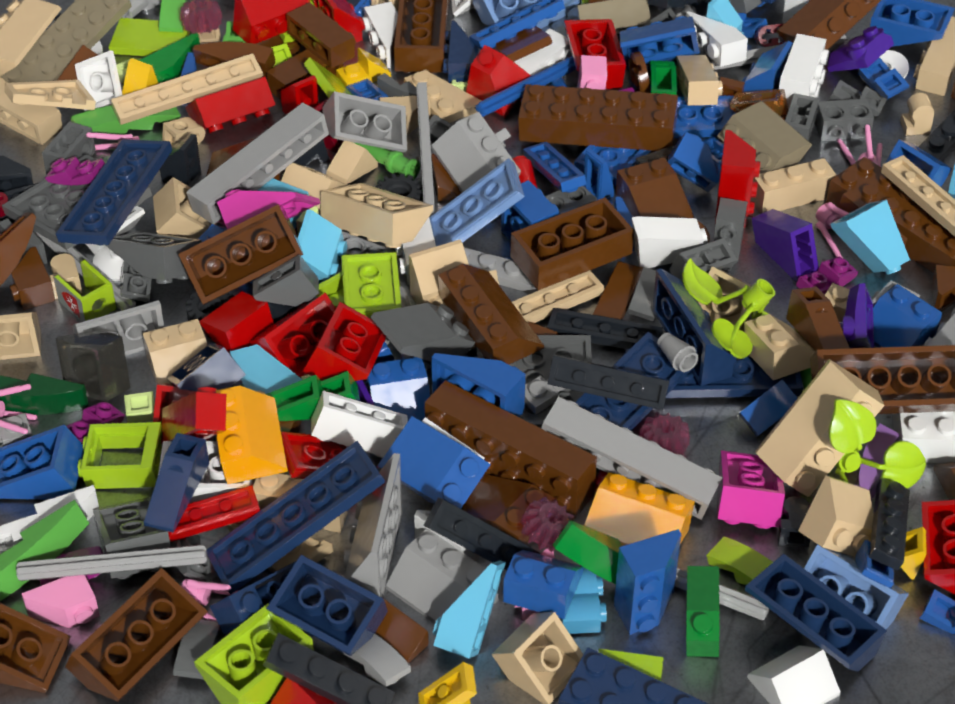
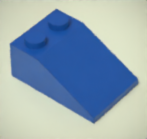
(912, 20)
(484, 378)
(435, 464)
(40, 465)

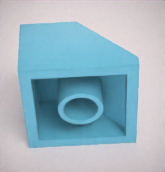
(321, 245)

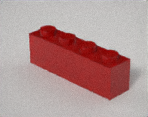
(195, 415)

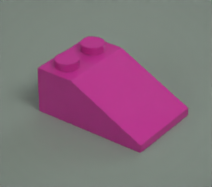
(243, 205)
(749, 491)

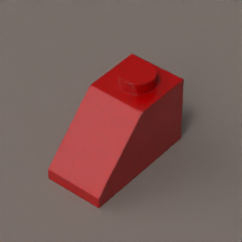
(298, 93)

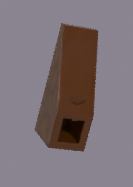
(815, 319)

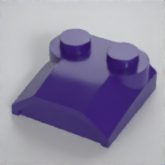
(860, 50)
(859, 318)

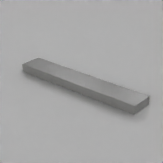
(425, 145)

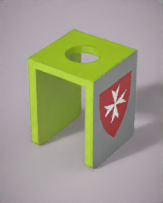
(82, 306)

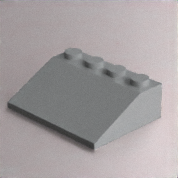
(376, 532)

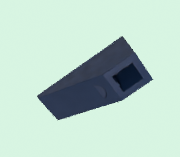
(459, 54)
(177, 481)
(243, 604)

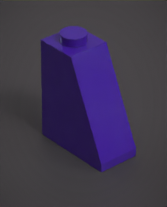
(787, 242)

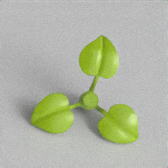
(755, 298)
(856, 425)

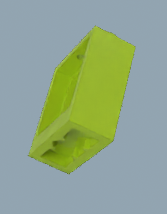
(117, 436)

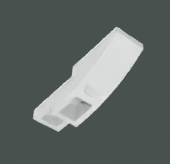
(85, 498)

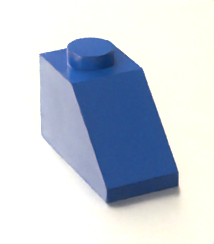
(694, 161)

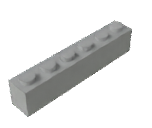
(259, 160)
(632, 456)

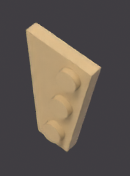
(51, 93)
(445, 99)

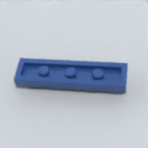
(523, 19)
(555, 167)

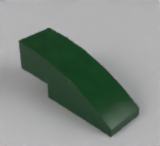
(45, 397)

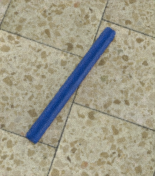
(517, 91)

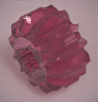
(201, 16)
(667, 432)
(544, 522)

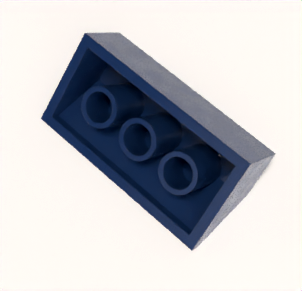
(688, 321)
(818, 612)

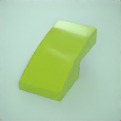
(738, 558)

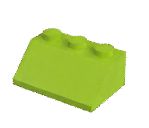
(235, 663)

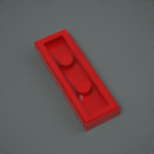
(216, 512)

